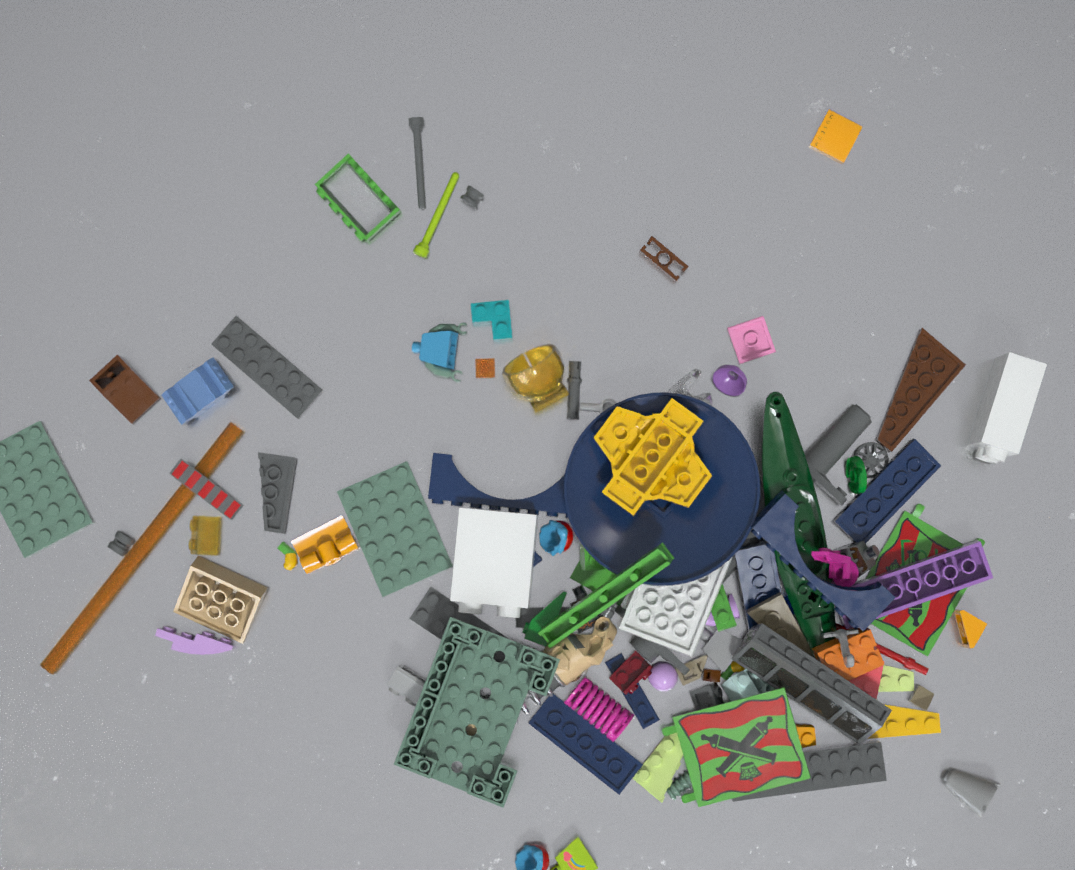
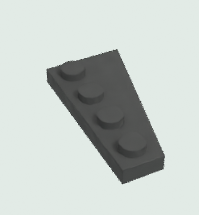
(276, 489)

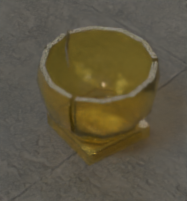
(542, 381)

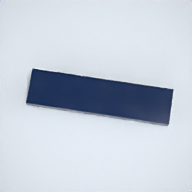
(637, 700)

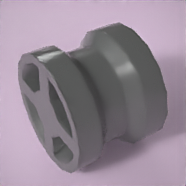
(472, 196)

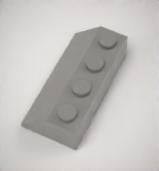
(406, 684)

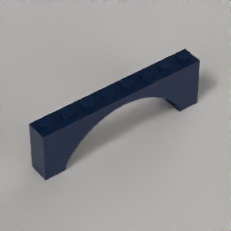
(451, 486)
(859, 603)

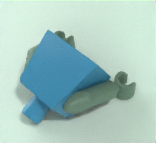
(439, 349)

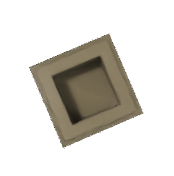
(921, 697)

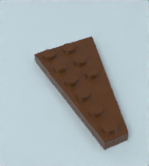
(922, 382)

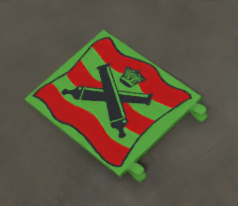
(922, 623)
(740, 747)

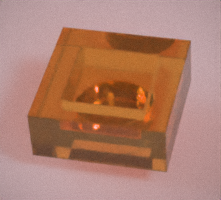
(485, 368)

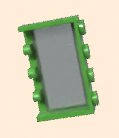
(357, 198)

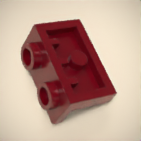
(631, 672)

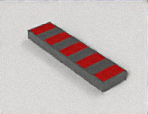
(205, 489)

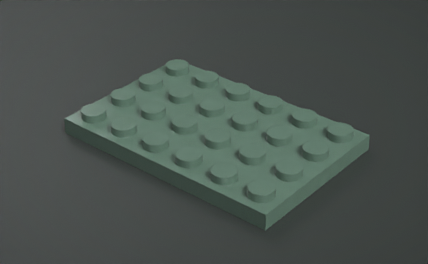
(37, 491)
(394, 529)

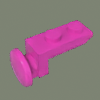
(841, 568)

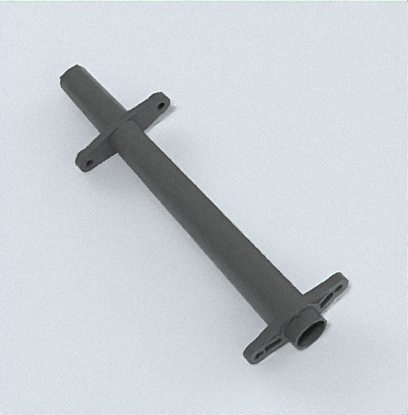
(820, 459)

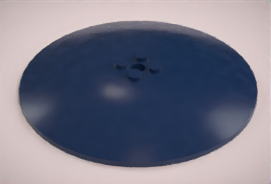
(696, 536)

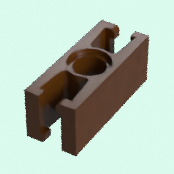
(663, 251)

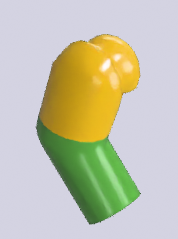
(290, 556)
(732, 668)

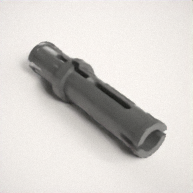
(574, 389)

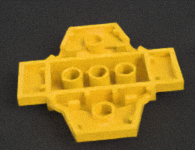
(652, 457)

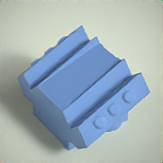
(198, 391)

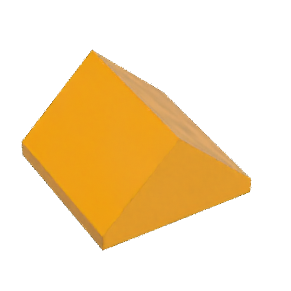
(969, 628)

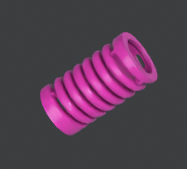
(601, 705)

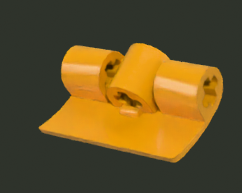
(324, 545)

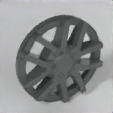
(871, 459)

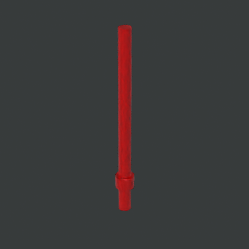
(908, 663)

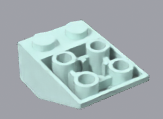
(745, 685)

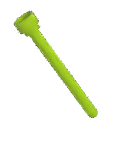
(422, 247)

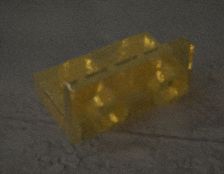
(204, 535)

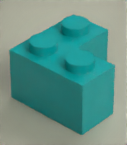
(496, 313)

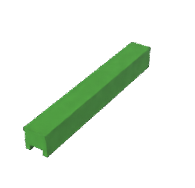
(606, 595)

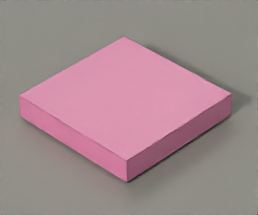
(751, 340)

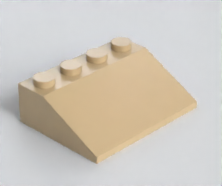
(220, 599)

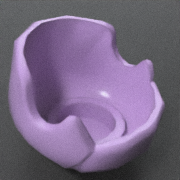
(663, 676)

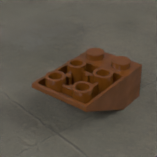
(124, 389)

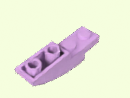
(202, 644)

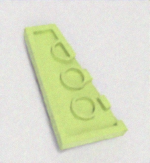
(896, 680)

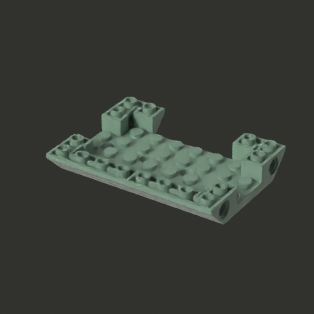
(453, 701)

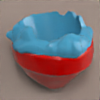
(556, 537)
(532, 858)

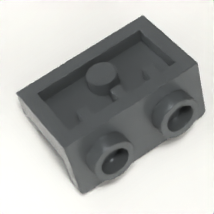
(707, 696)

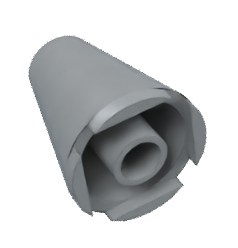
(971, 789)

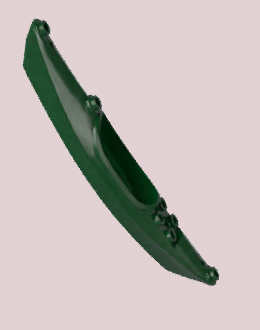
(788, 470)

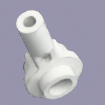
(605, 404)

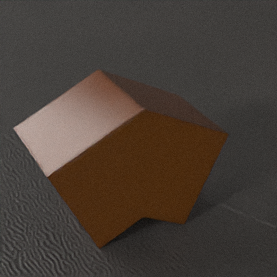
(712, 675)

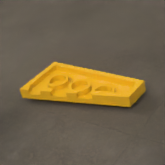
(908, 722)

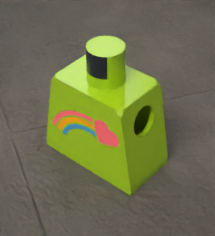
(574, 857)

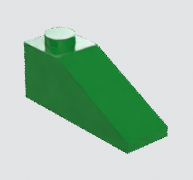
(543, 617)

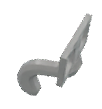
(842, 634)

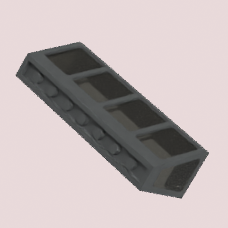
(811, 683)

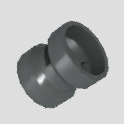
(117, 546)

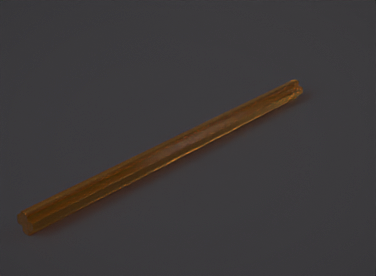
(138, 553)

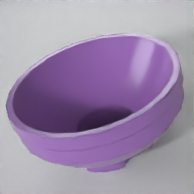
(728, 384)

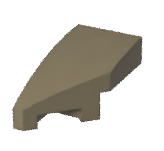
(696, 669)

